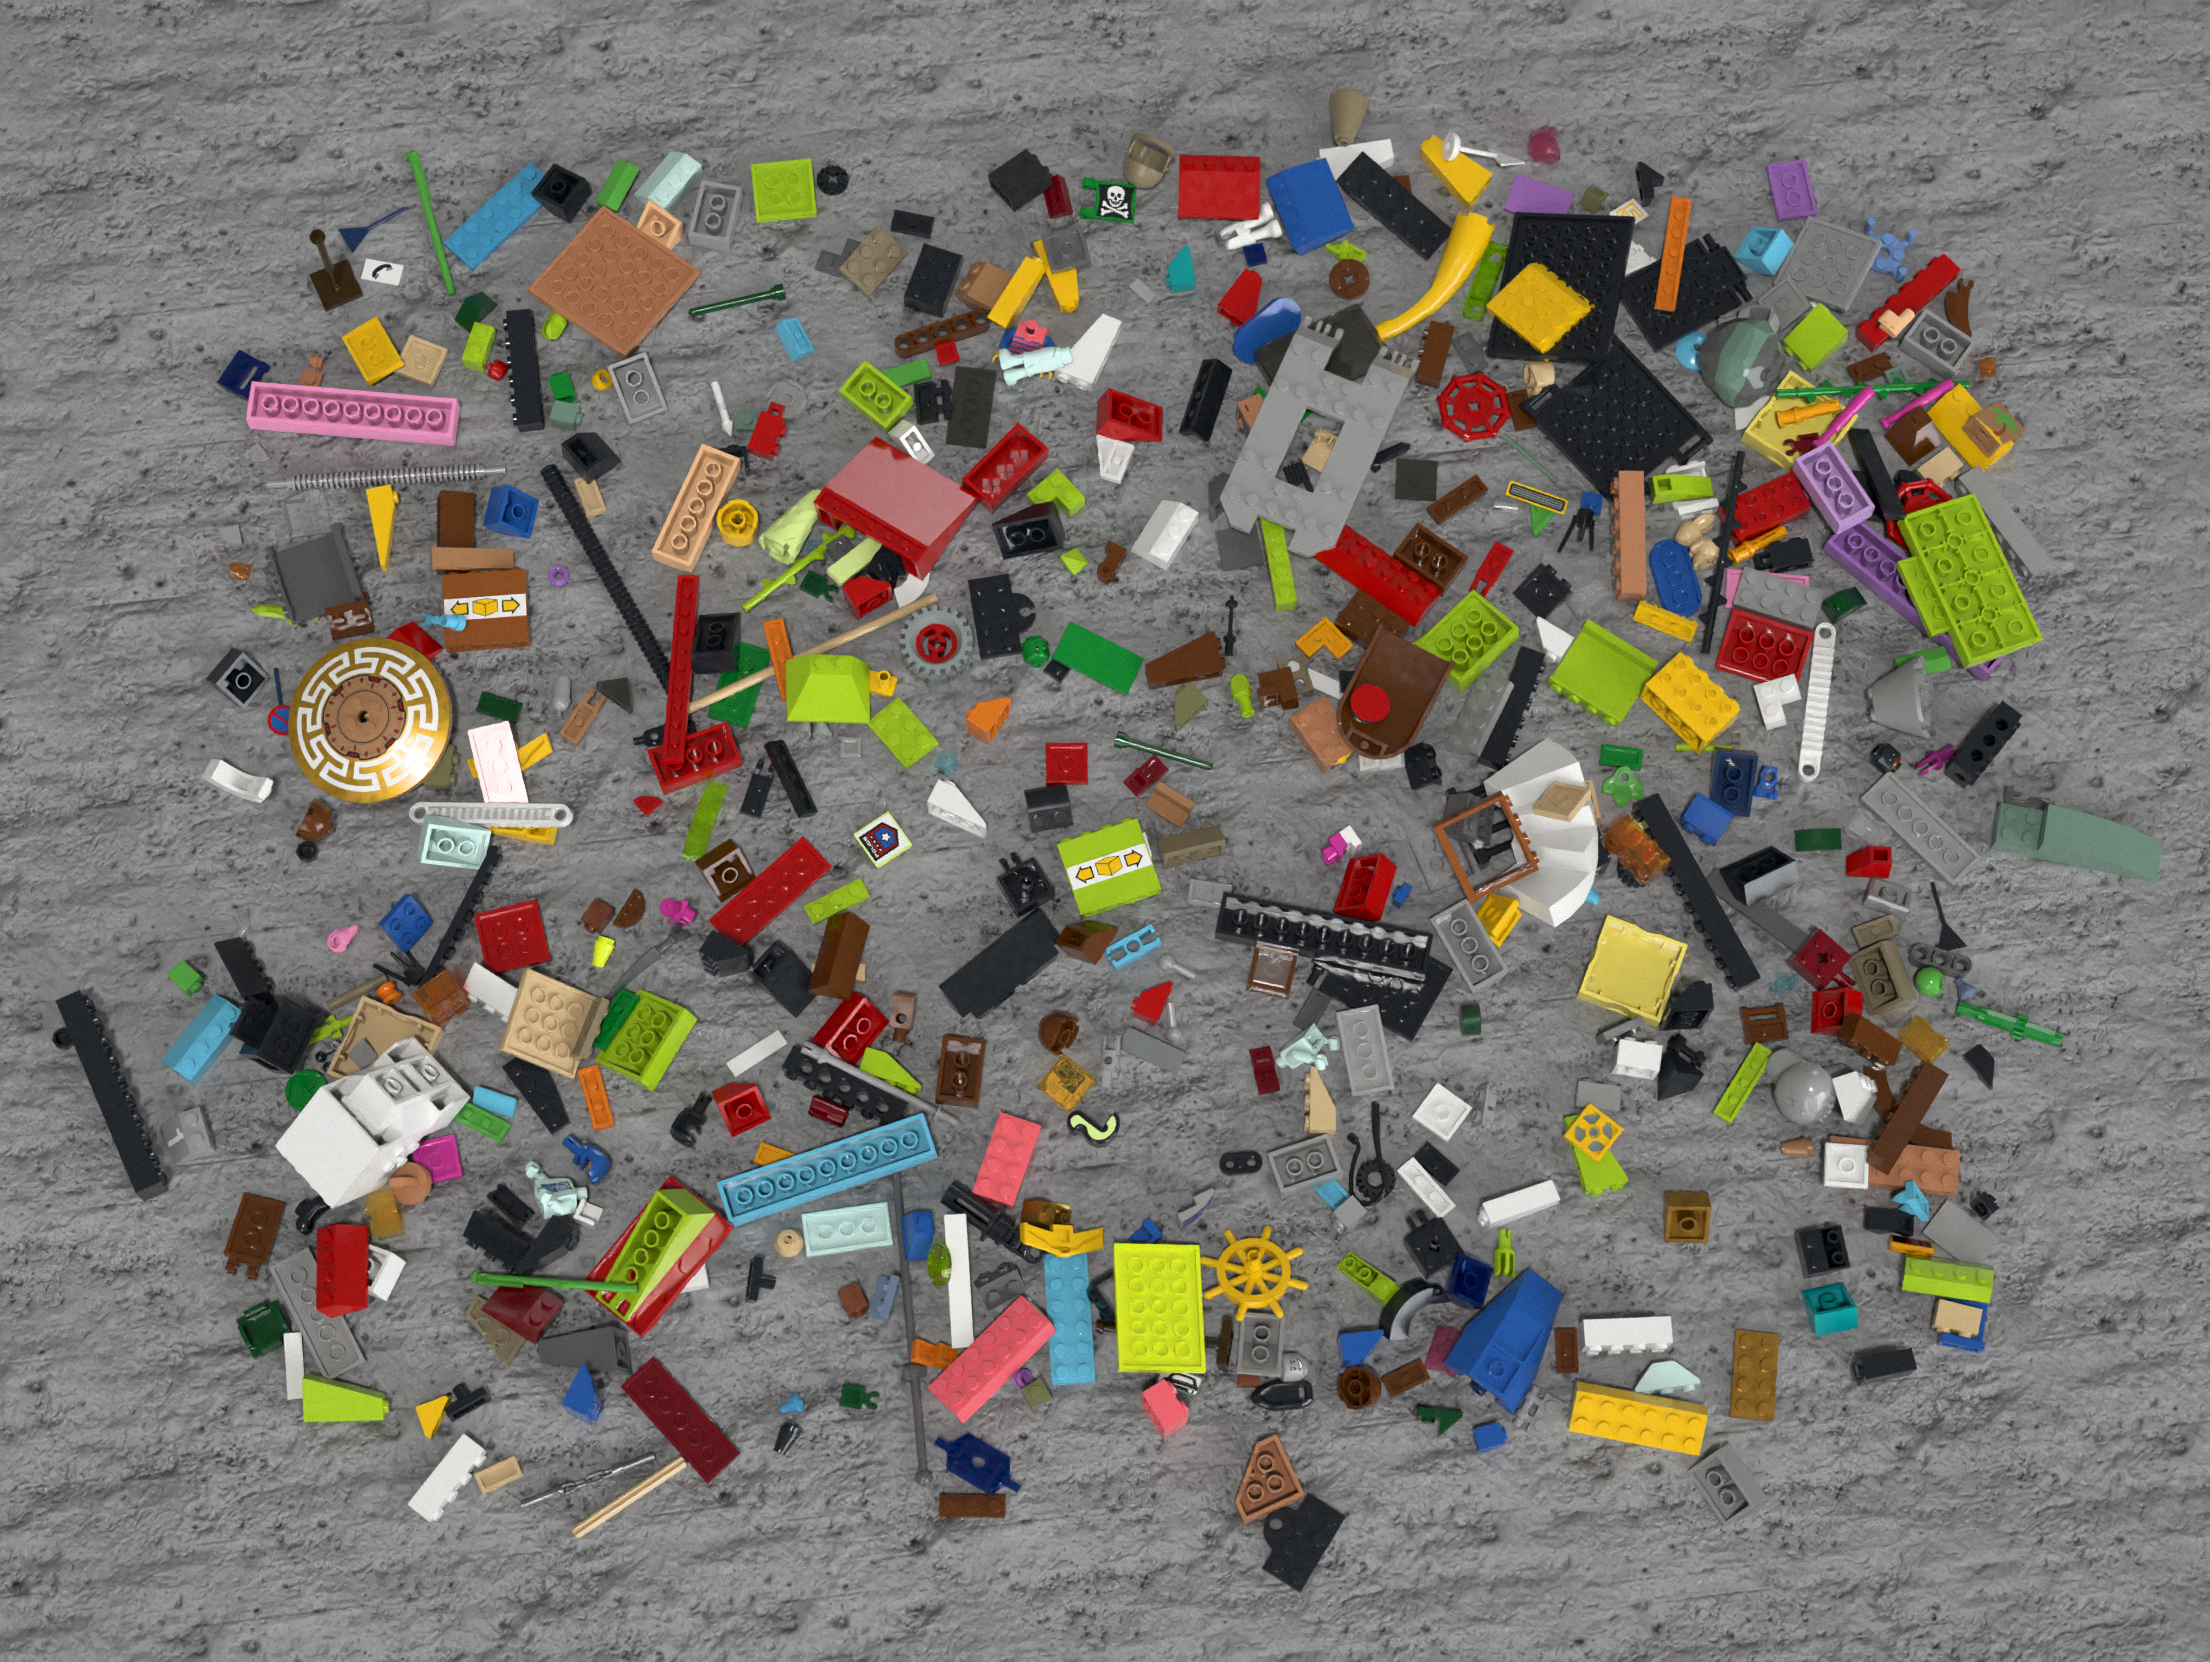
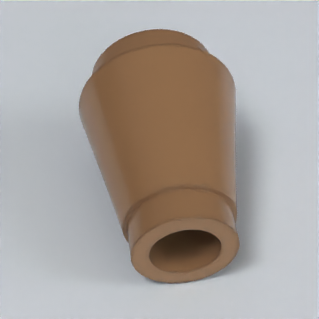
(1798, 1148)

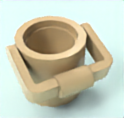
(1537, 375)

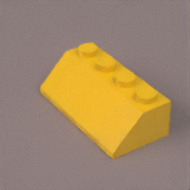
(1951, 415)

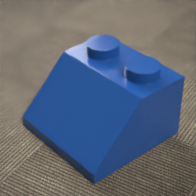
(510, 512)
(1706, 820)
(1356, 1347)

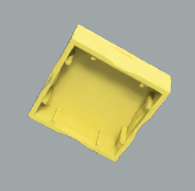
(1767, 436)
(1631, 971)

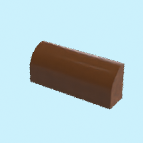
(455, 522)

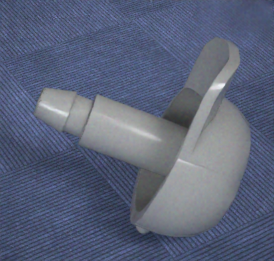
(1802, 1087)

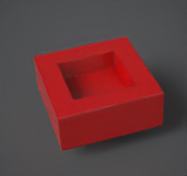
(946, 353)

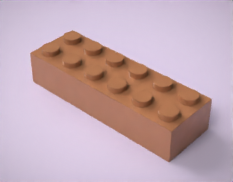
(1628, 536)
(1931, 1169)

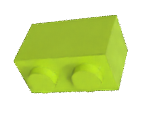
(479, 347)

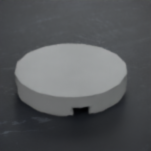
(790, 395)

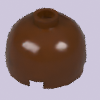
(316, 822)
(1057, 1031)
(1359, 1387)

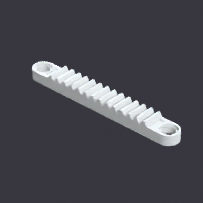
(1816, 702)
(497, 814)

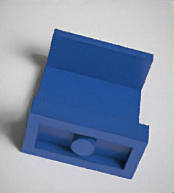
(1968, 1344)

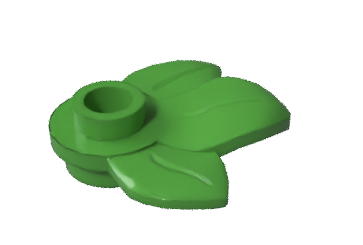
(1623, 790)

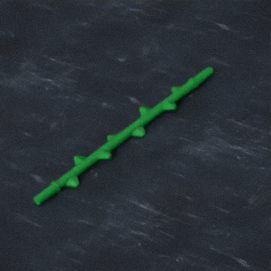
(1882, 390)

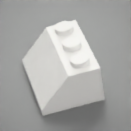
(1165, 533)
(490, 991)
(1855, 1096)

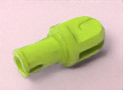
(553, 326)
(1242, 694)

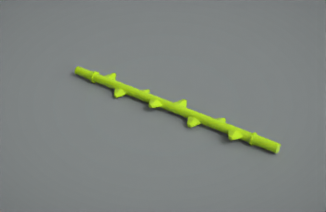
(798, 564)

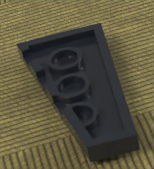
(539, 1091)

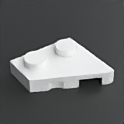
(1113, 458)

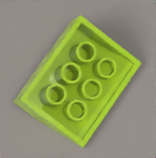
(1472, 636)
(648, 1040)

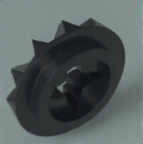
(832, 187)

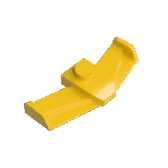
(527, 755)
(1061, 1240)

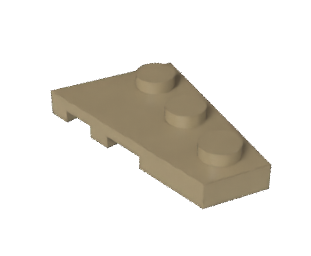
(501, 1338)

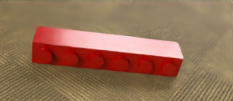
(1913, 295)

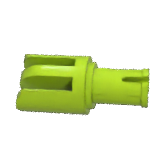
(1504, 1255)

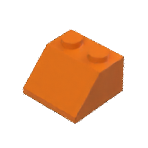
(988, 718)

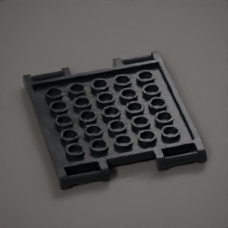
(1616, 420)

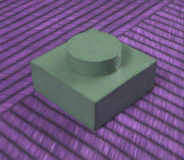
(1899, 371)
(746, 420)

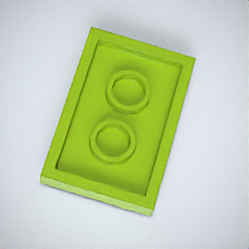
(902, 733)

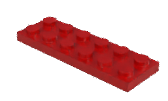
(770, 893)

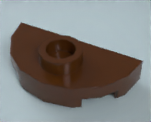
(631, 912)

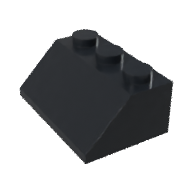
(1760, 875)
(723, 956)
(243, 969)
(494, 1241)

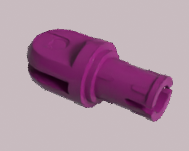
(1935, 759)

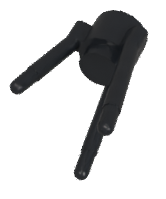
(1584, 520)
(413, 973)

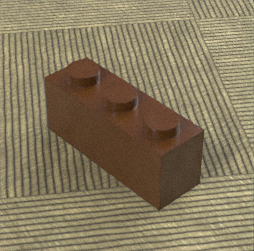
(1434, 354)
(1869, 1040)

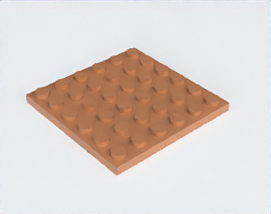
(614, 282)

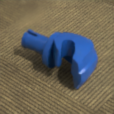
(588, 1153)

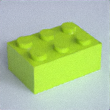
(876, 397)

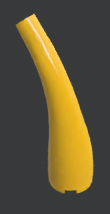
(1461, 255)

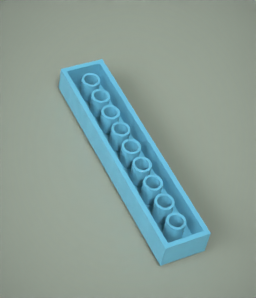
(827, 1170)

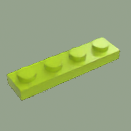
(1743, 1083)

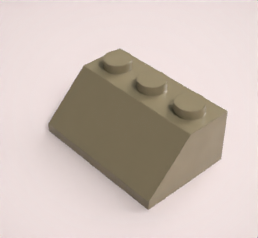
(1191, 846)
(1882, 977)

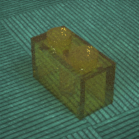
(1923, 1040)
(384, 1215)

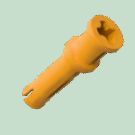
(1799, 414)
(1748, 549)

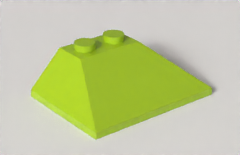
(827, 689)

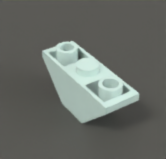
(1665, 1378)

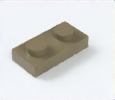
(1875, 931)

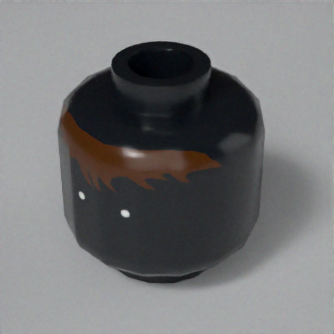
(1885, 758)

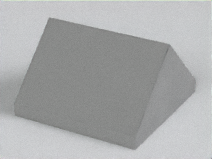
(1887, 898)

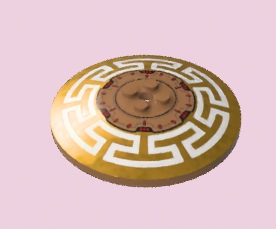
(404, 729)

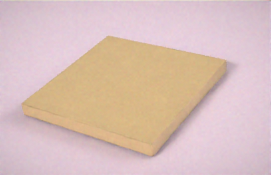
(546, 1023)

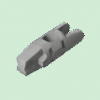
(1109, 1071)

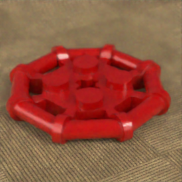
(1470, 417)
(1914, 503)

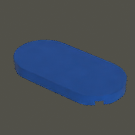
(1269, 323)
(1675, 578)

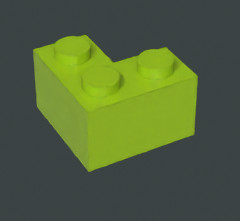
(1061, 491)

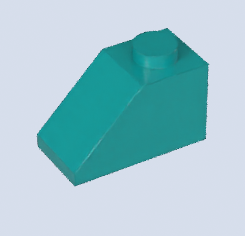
(1181, 272)

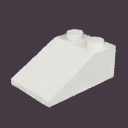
(951, 806)
(383, 1271)

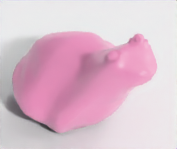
(340, 938)

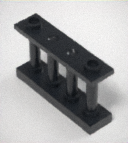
(1481, 854)

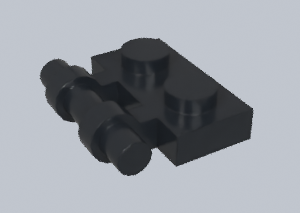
(926, 401)

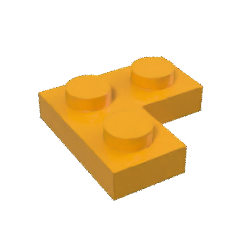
(1324, 635)

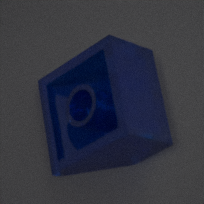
(1468, 1282)

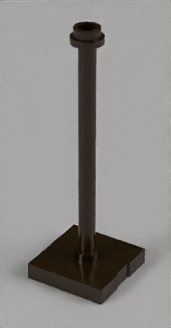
(336, 281)
(1222, 1345)

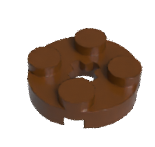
(1346, 268)

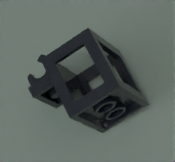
(274, 1032)

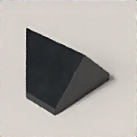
(1676, 1076)

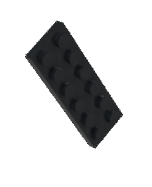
(1394, 206)

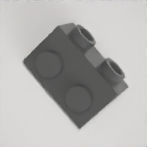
(1000, 1285)

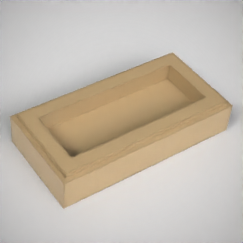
(590, 497)
(498, 1475)

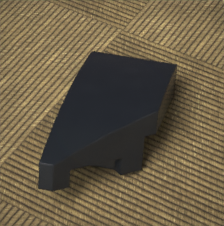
(1983, 1064)

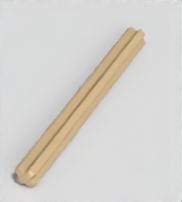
(628, 1497)

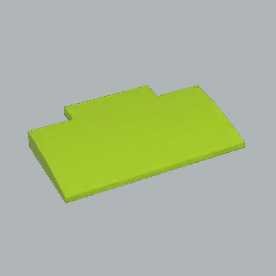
(1964, 582)

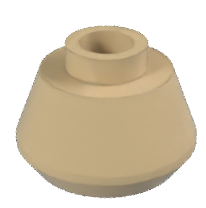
(795, 1243)

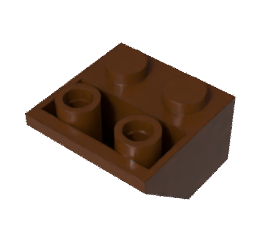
(1086, 940)

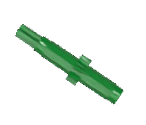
(2017, 1026)

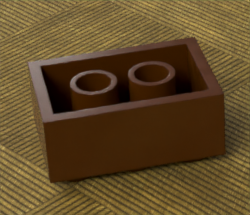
(1431, 557)
(1362, 617)
(960, 1072)

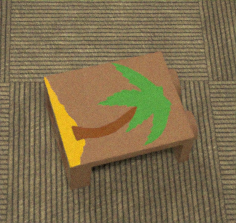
(1993, 428)

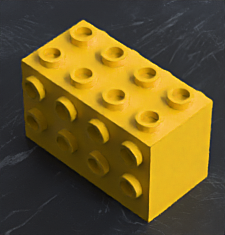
(1690, 702)

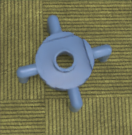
(1895, 250)

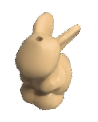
(1700, 547)

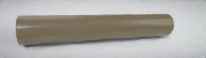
(357, 991)

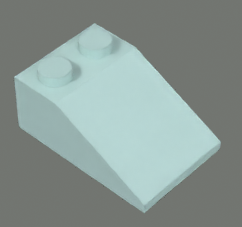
(452, 842)

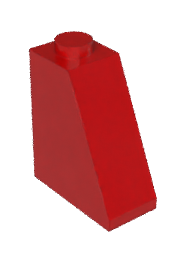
(1242, 298)

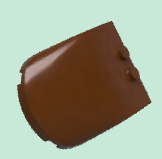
(1412, 682)

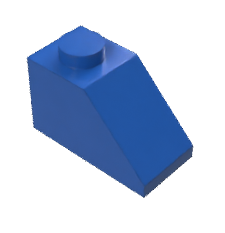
(917, 1235)

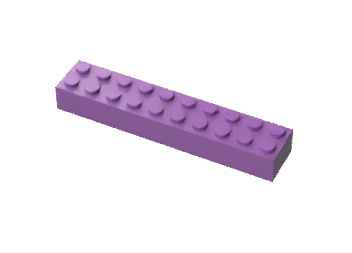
(1874, 564)

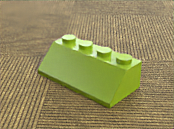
(1948, 1278)

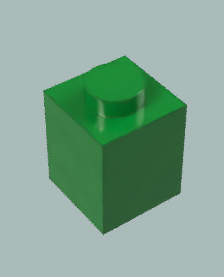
(562, 387)

